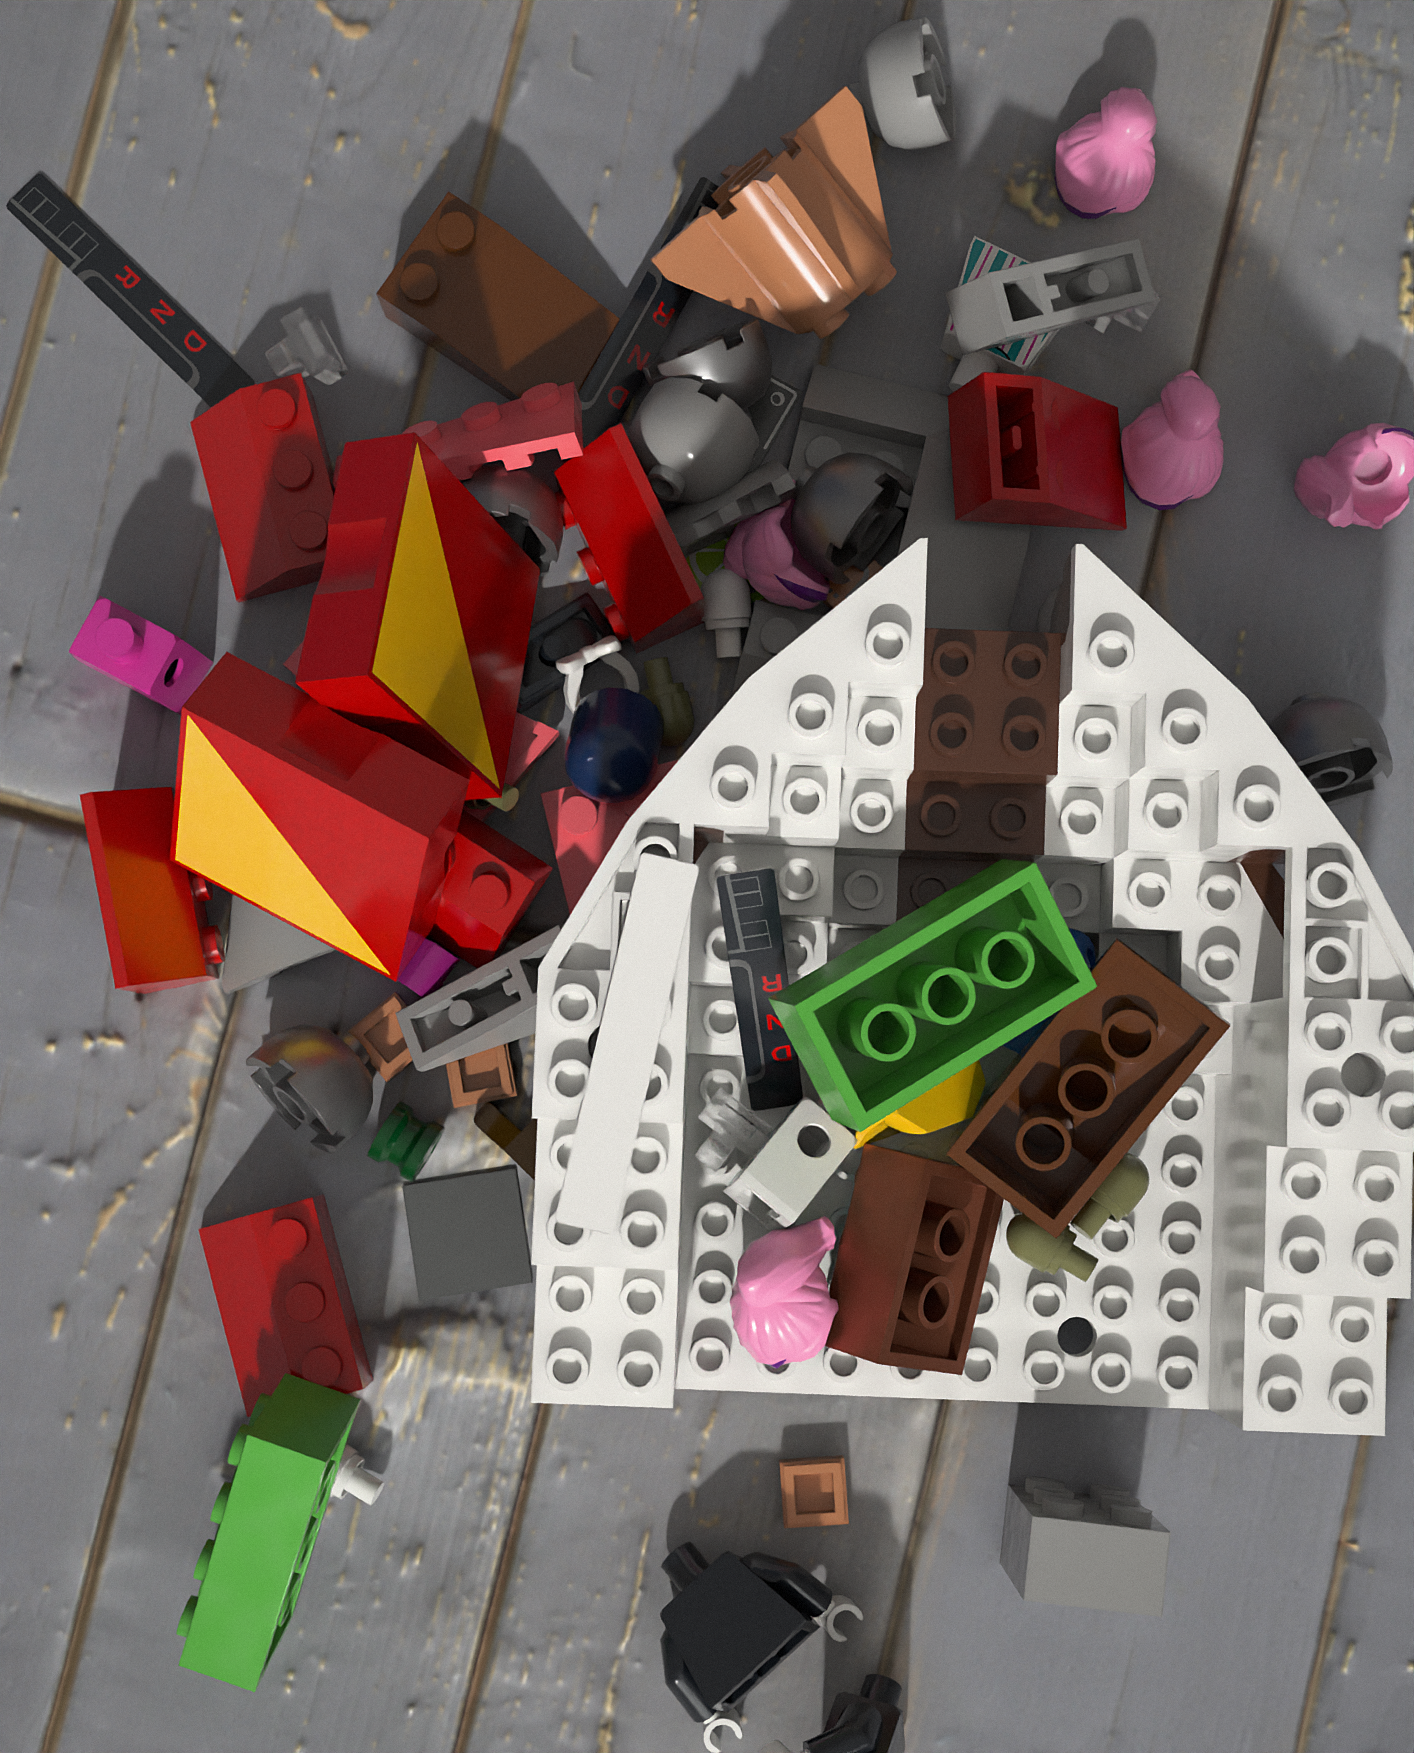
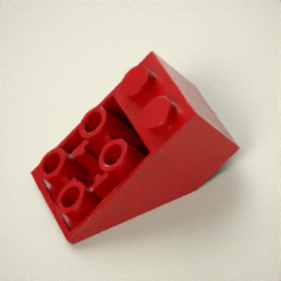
(1035, 454)

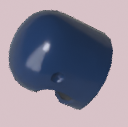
(613, 744)

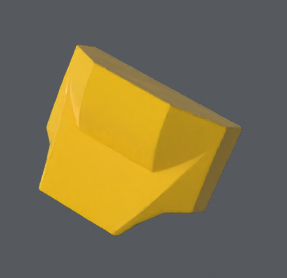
(935, 1109)

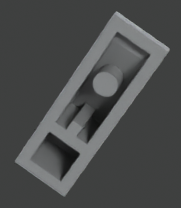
(1048, 295)
(477, 1009)

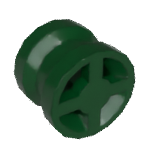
(406, 1141)

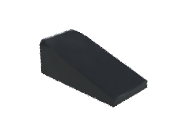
(554, 638)

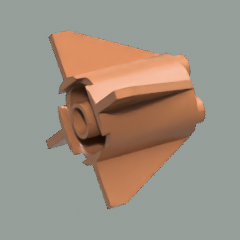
(792, 229)

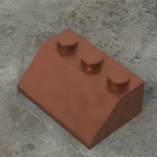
(912, 1261)

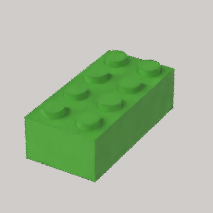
(933, 993)
(265, 1530)

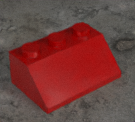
(268, 484)
(628, 543)
(484, 891)
(148, 903)
(285, 1300)

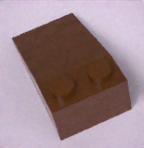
(494, 304)
(1086, 1088)

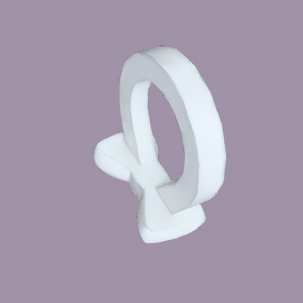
(606, 651)

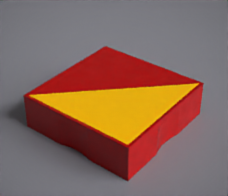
(420, 612)
(312, 815)

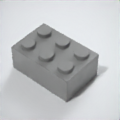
(1084, 1547)

